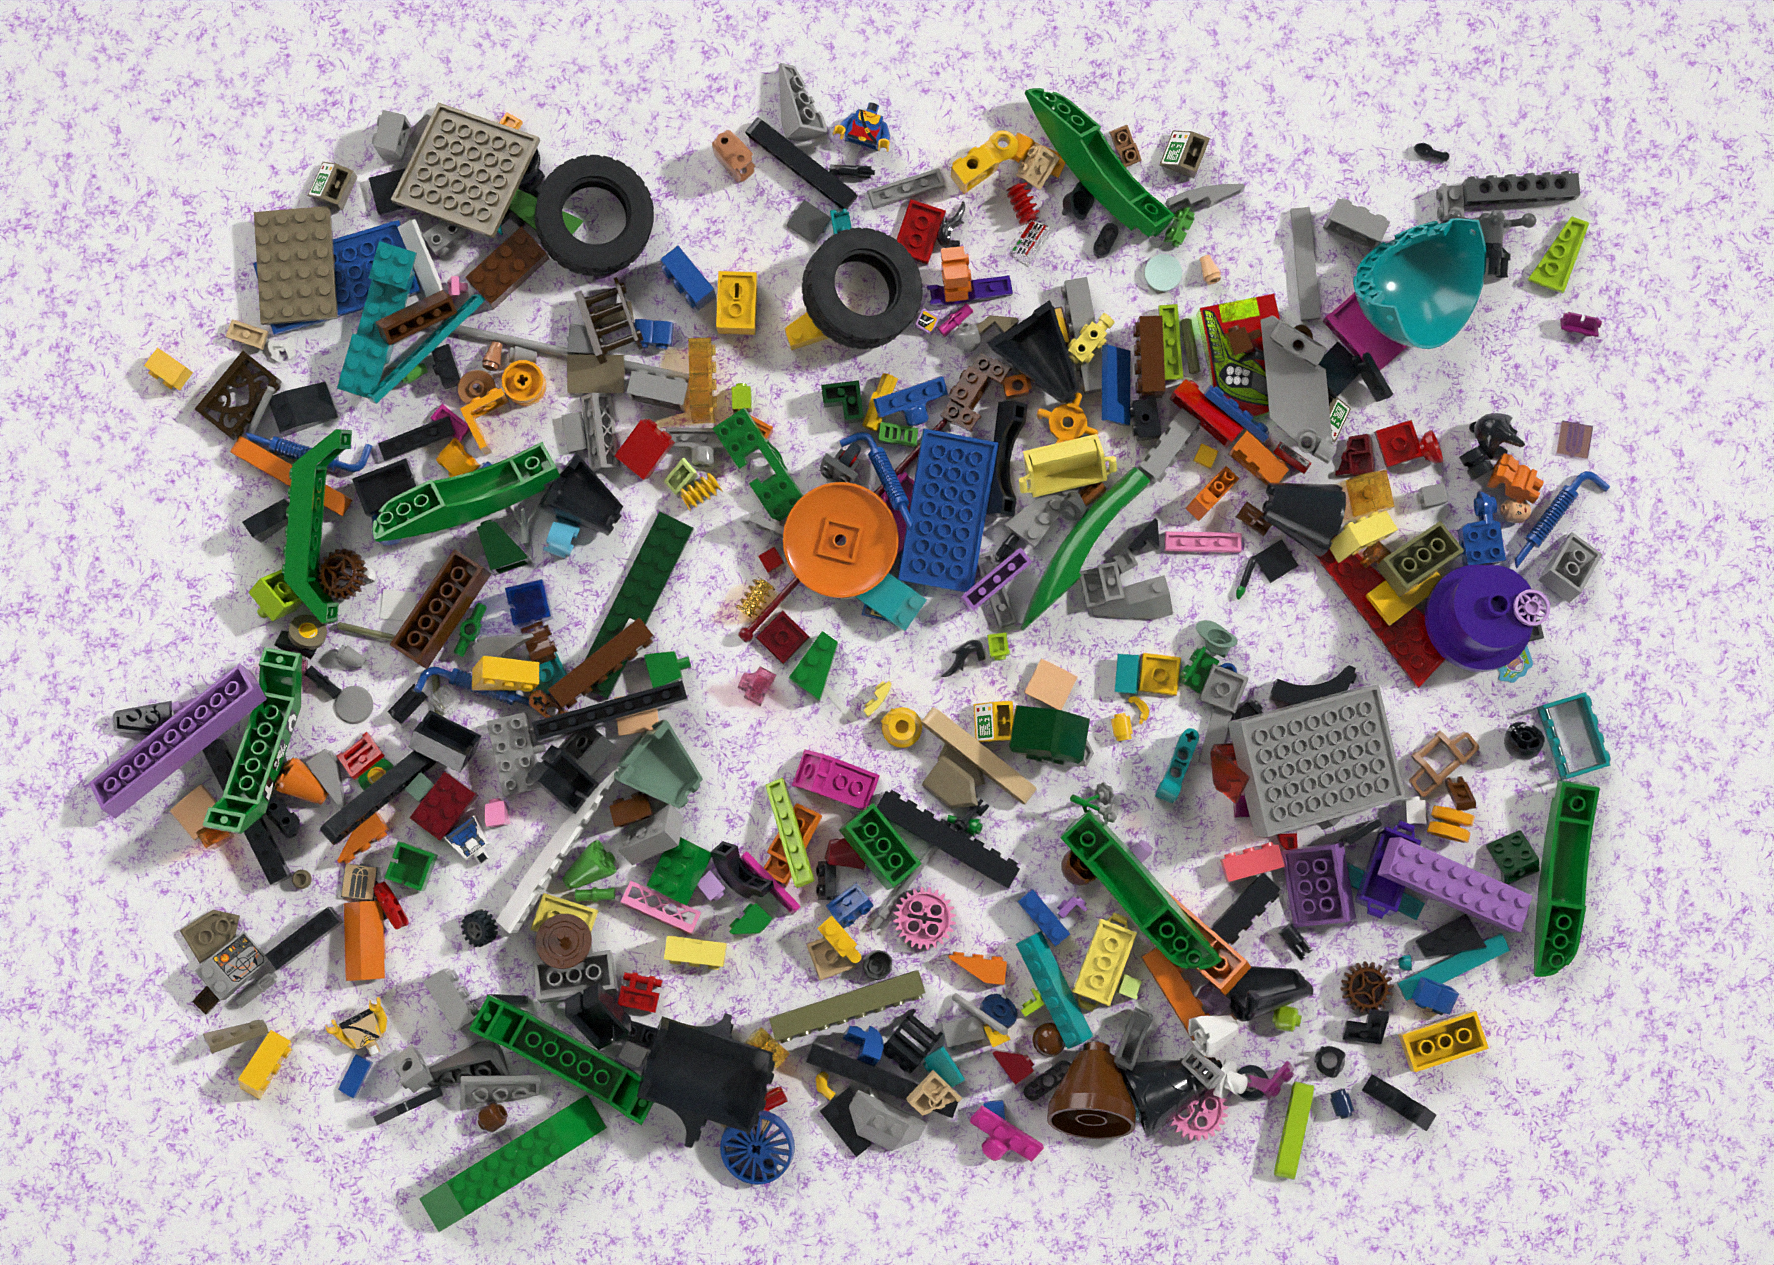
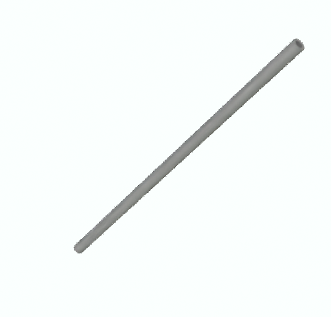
(551, 349)

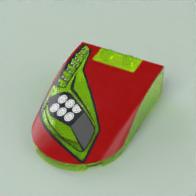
(1239, 381)

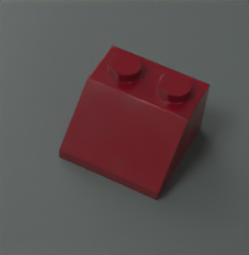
(1014, 1064)

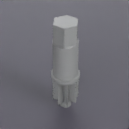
(256, 989)

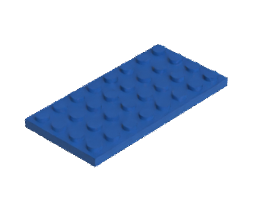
(353, 264)
(947, 510)

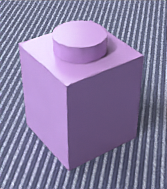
(711, 886)

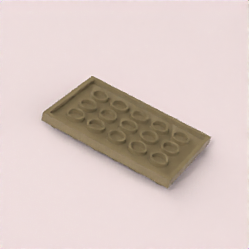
(295, 265)

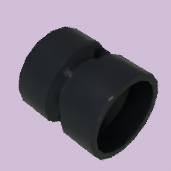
(1476, 462)

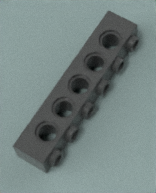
(1567, 179)

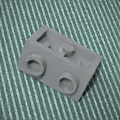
(1450, 198)

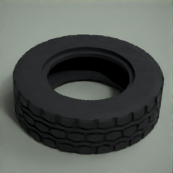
(599, 173)
(884, 255)

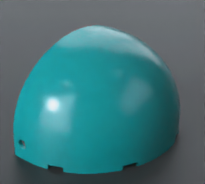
(1423, 282)

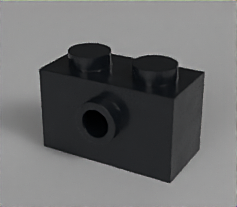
(446, 366)
(1146, 419)

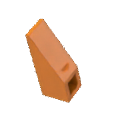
(1212, 493)
(363, 836)
(987, 970)

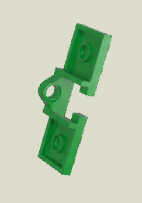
(741, 438)

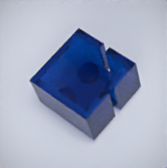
(530, 603)

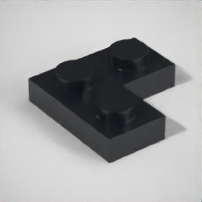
(1368, 1032)

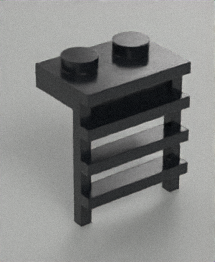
(905, 1052)

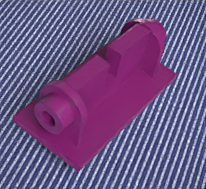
(1572, 322)

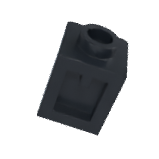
(1248, 709)

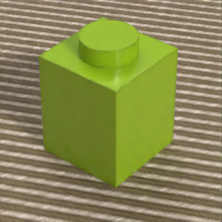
(741, 397)

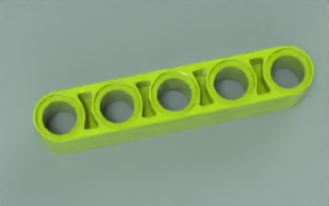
(1294, 1130)

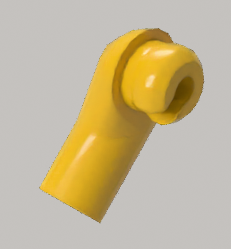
(821, 1085)

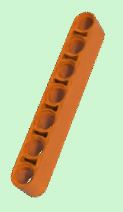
(280, 470)

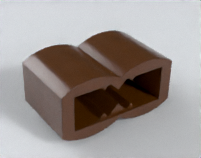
(540, 646)

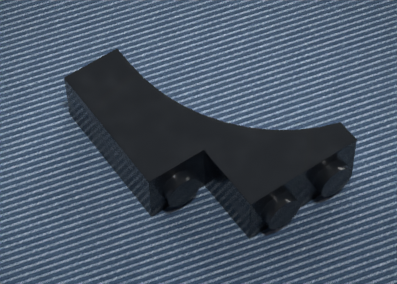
(1293, 694)

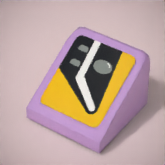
(927, 321)

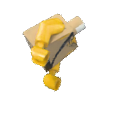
(362, 1029)

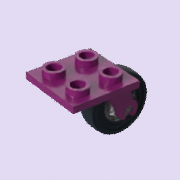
(1261, 1085)

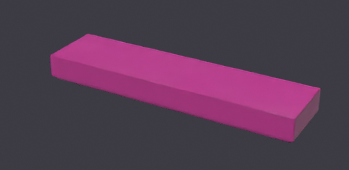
(778, 891)

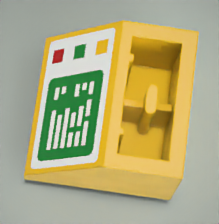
(993, 721)

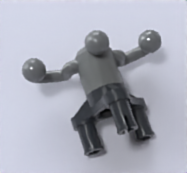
(1492, 228)

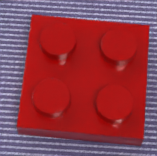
(1398, 443)

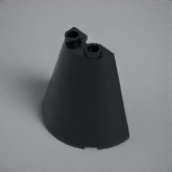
(582, 498)
(1306, 512)
(1267, 990)

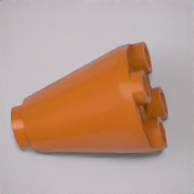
(300, 782)

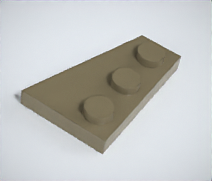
(231, 1036)

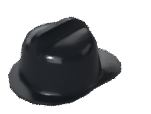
(1078, 202)

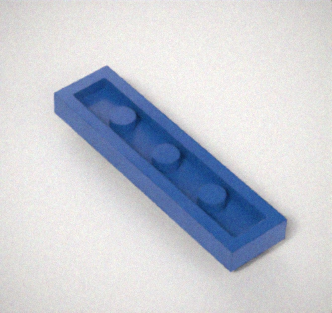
(1231, 407)

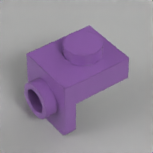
(1066, 906)

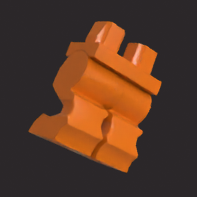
(1518, 479)

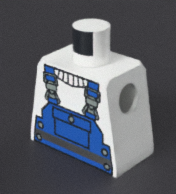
(470, 840)

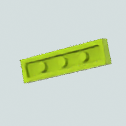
(1172, 342)

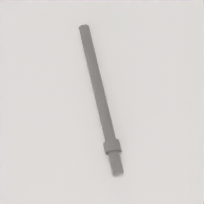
(884, 912)

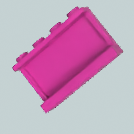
(1359, 334)

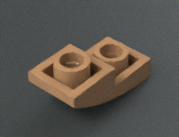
(1125, 146)

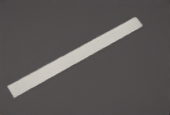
(840, 704)

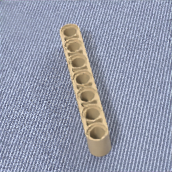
(978, 755)

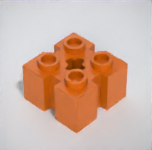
(955, 273)

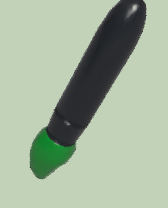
(1246, 577)

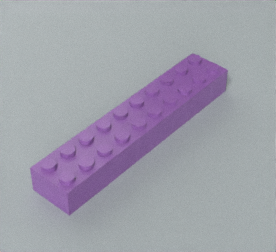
(177, 741)

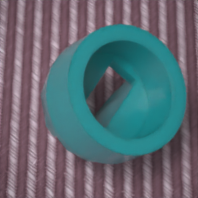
(1405, 962)

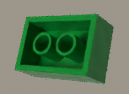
(680, 871)

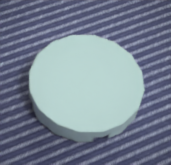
(1163, 272)

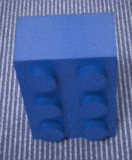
(687, 278)

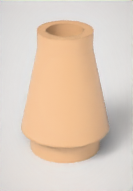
(1210, 271)

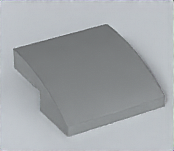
(1101, 585)

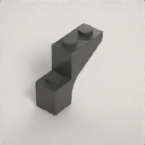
(1132, 1039)

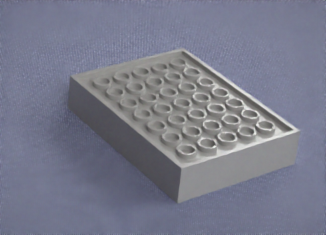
(1317, 760)

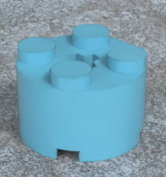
(561, 536)

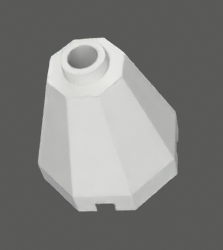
(1212, 1032)

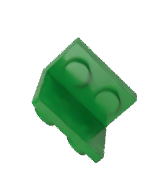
(1196, 673)

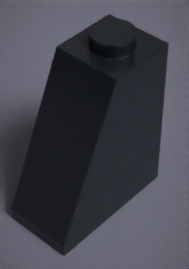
(267, 521)

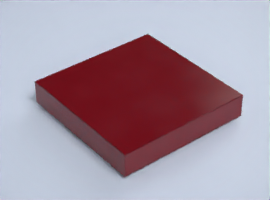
(782, 637)

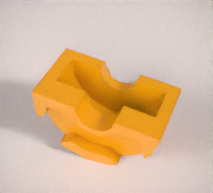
(456, 459)

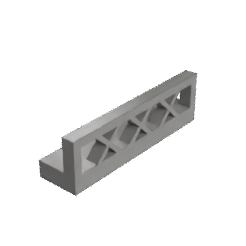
(596, 431)

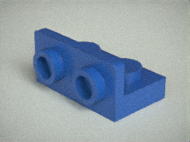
(850, 906)

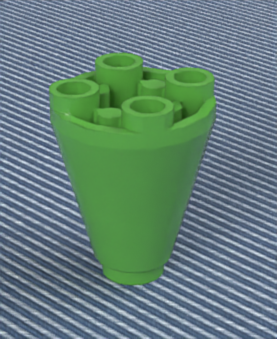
(590, 866)

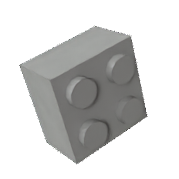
(391, 135)

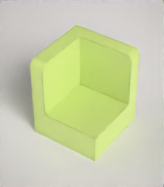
(1129, 986)

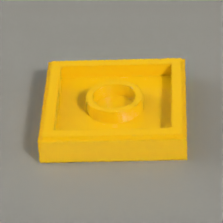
(1159, 674)

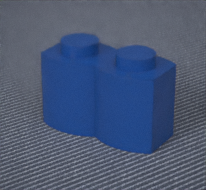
(655, 333)
(1435, 996)

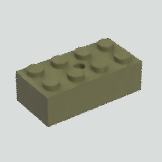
(1420, 558)

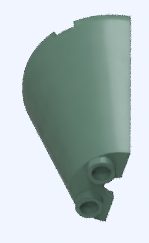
(659, 766)

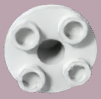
(1231, 1081)

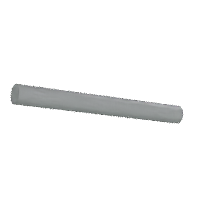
(980, 1014)

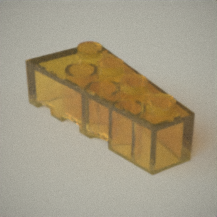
(701, 380)

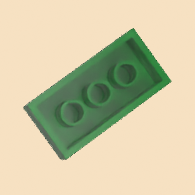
(880, 846)

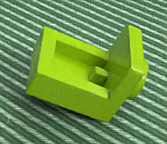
(998, 646)

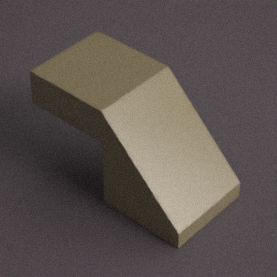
(1002, 323)

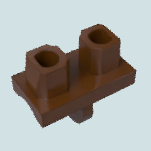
(1253, 518)

